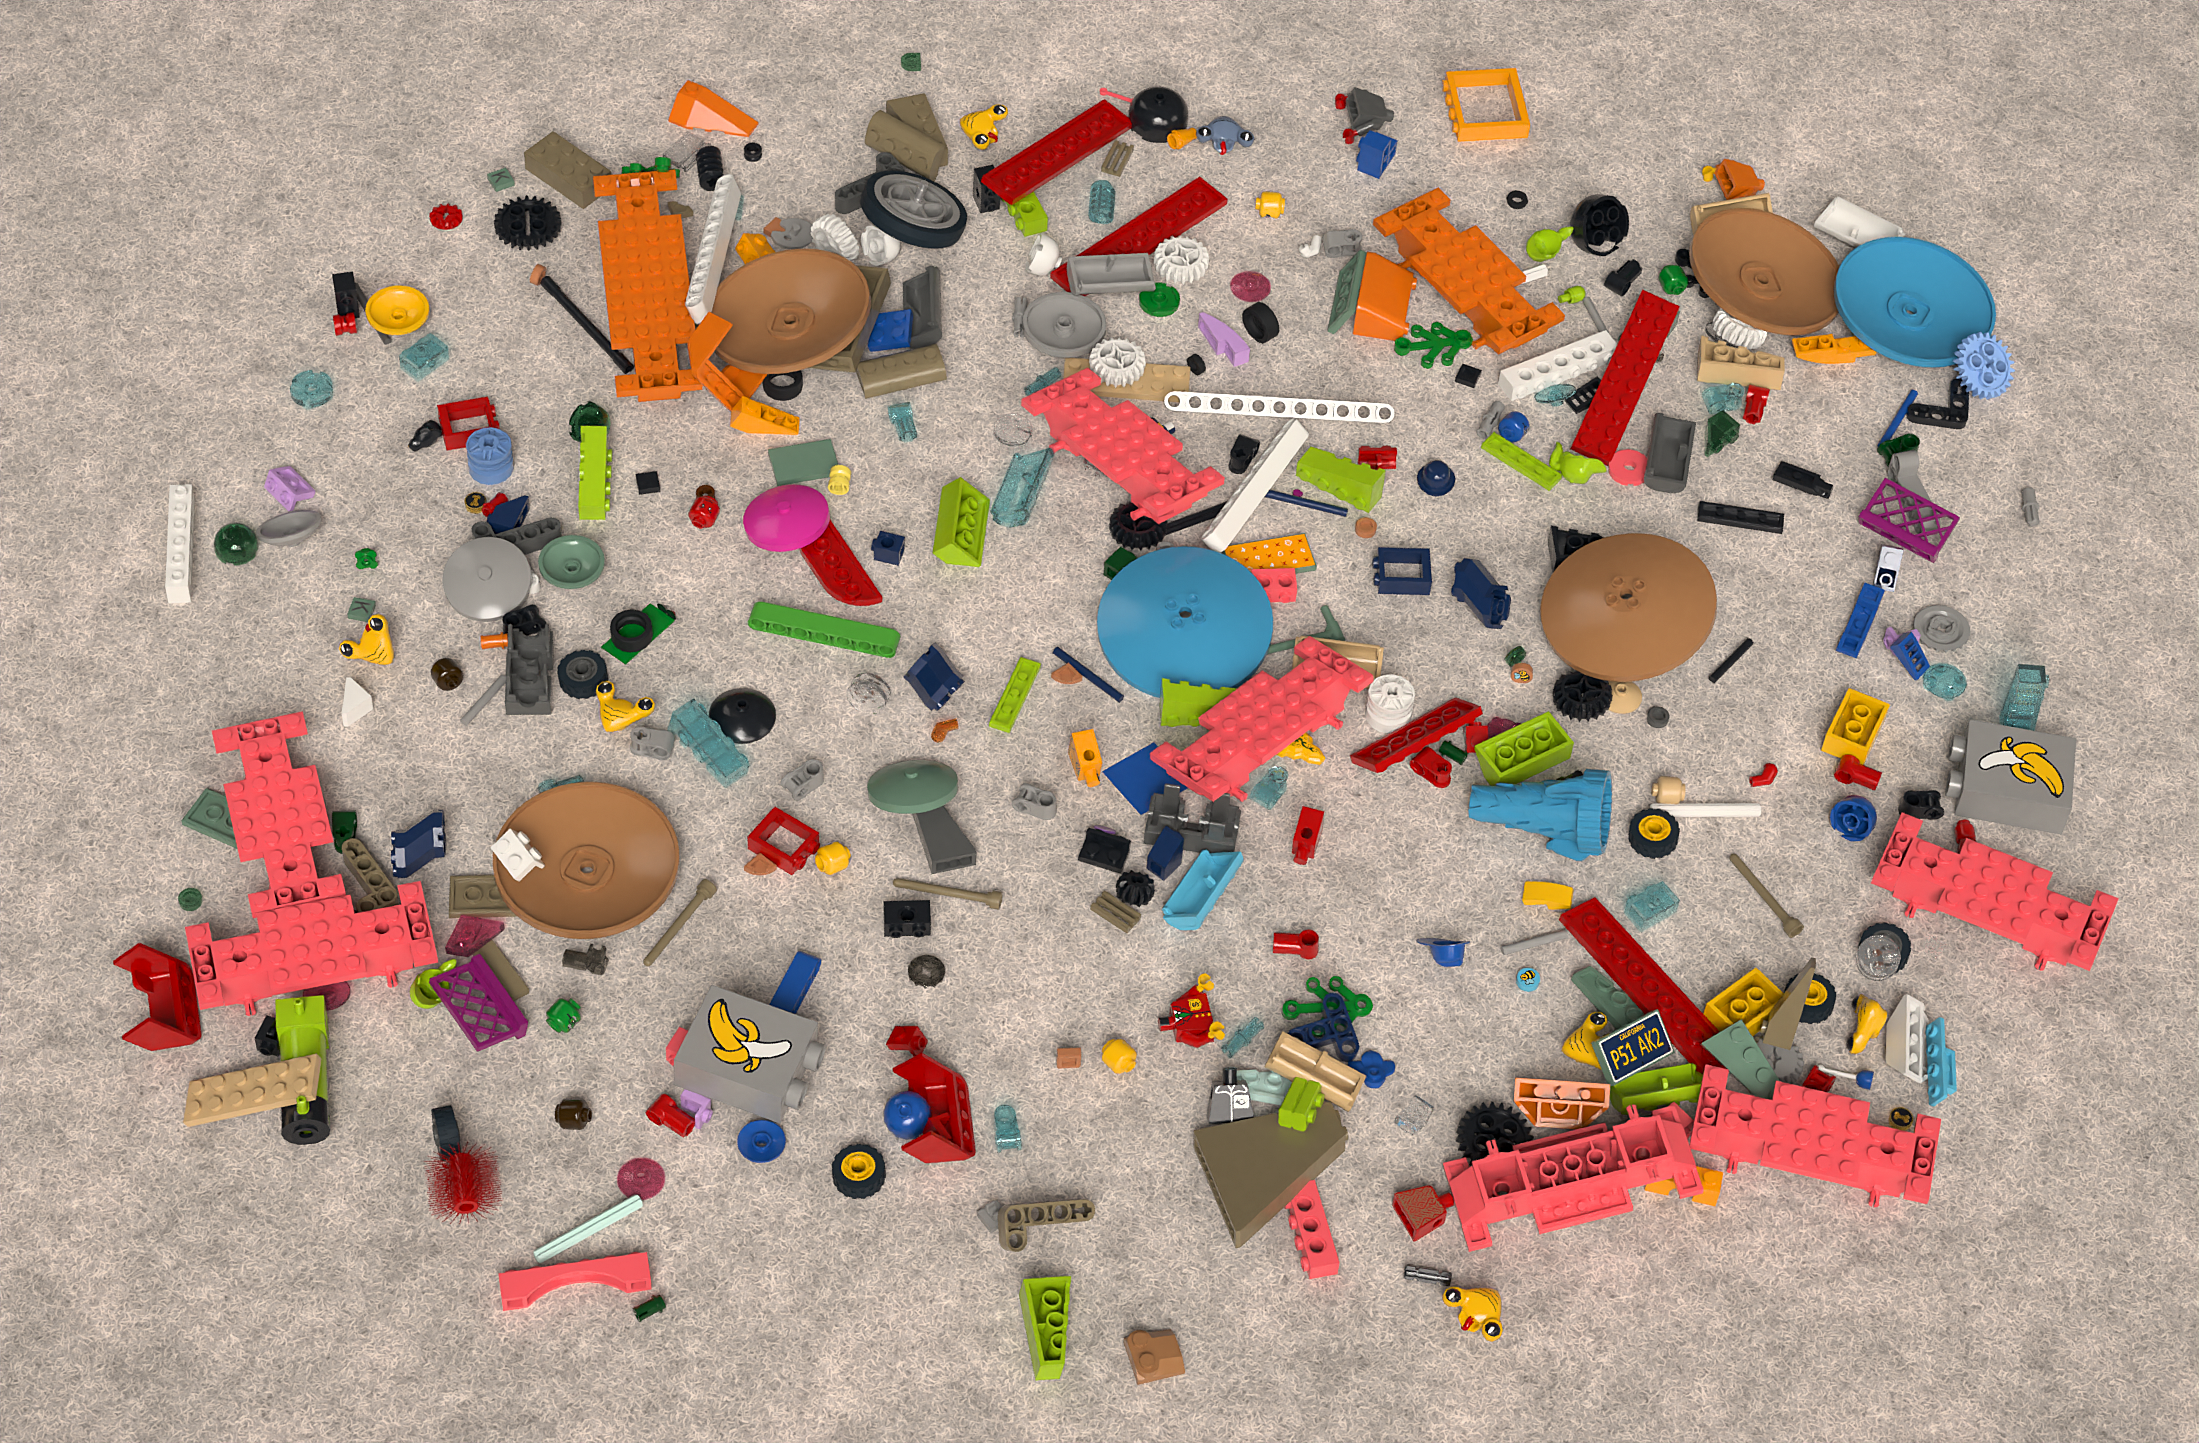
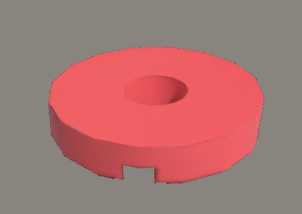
(1628, 458)

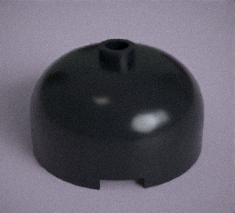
(1157, 113)
(1599, 220)

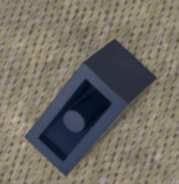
(509, 514)

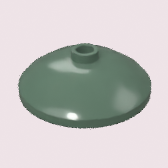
(569, 554)

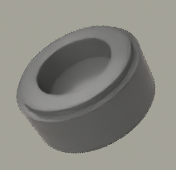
(1658, 717)

